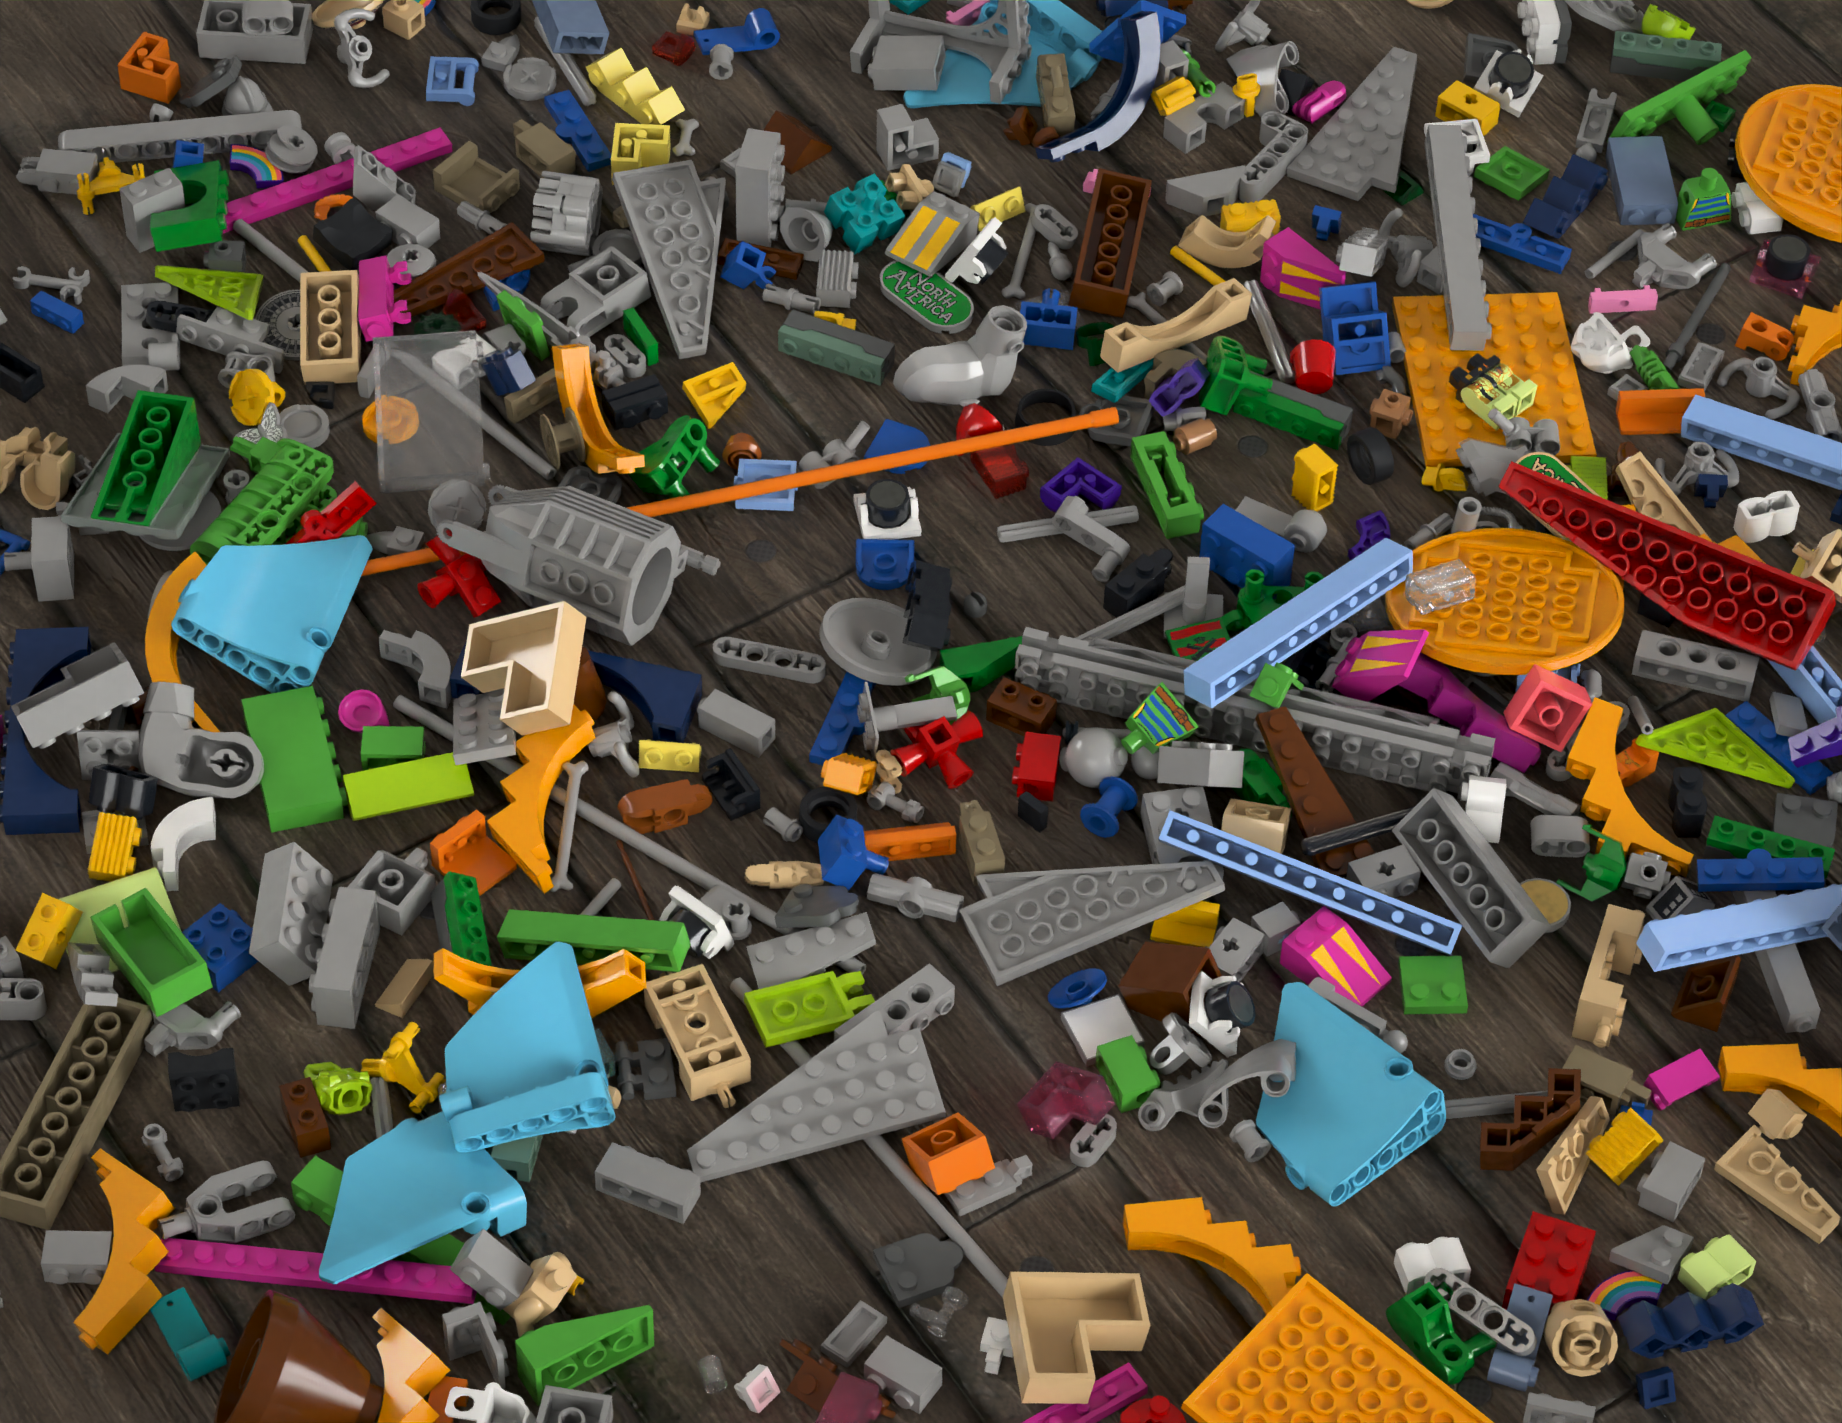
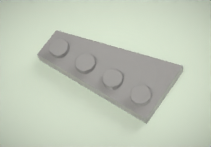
(809, 950)

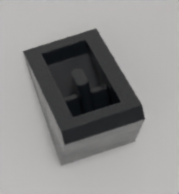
(1295, 86)

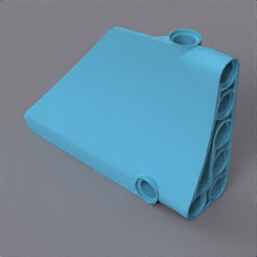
(1053, 31)
(527, 1060)
(412, 1191)

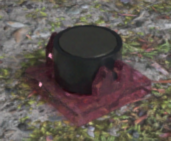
(1786, 259)

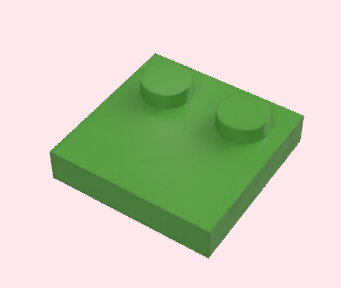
(1511, 173)
(526, 323)
(1432, 984)

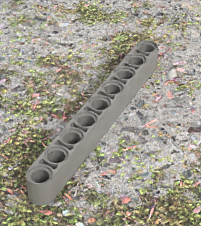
(159, 139)

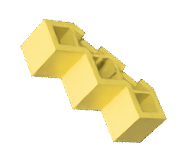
(633, 90)

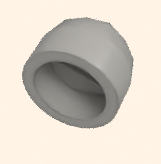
(160, 113)

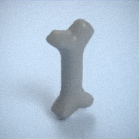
(683, 146)

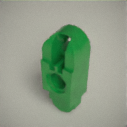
(1260, 782)

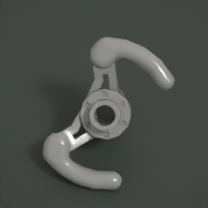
(1244, 27)
(356, 49)
(1406, 249)
(1762, 382)
(1697, 461)
(616, 736)

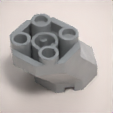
(1487, 462)

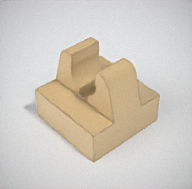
(692, 20)

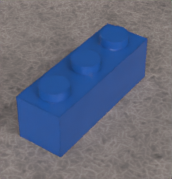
(56, 312)

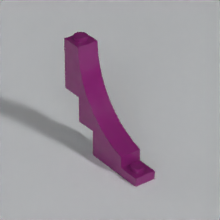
(1460, 707)

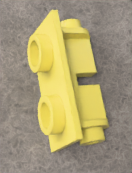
(1001, 206)
(669, 755)

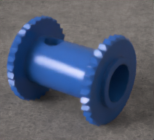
(1115, 796)

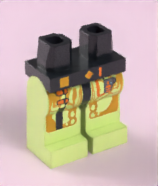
(1492, 387)

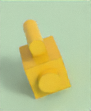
(1173, 95)

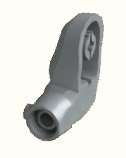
(965, 367)
(193, 758)

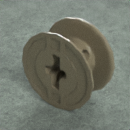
(562, 438)

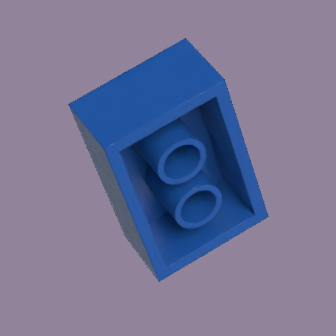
(1243, 545)

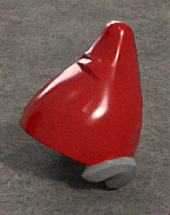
(975, 421)

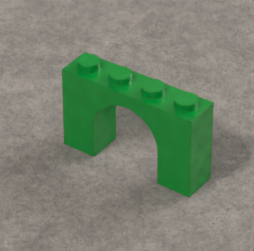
(201, 222)

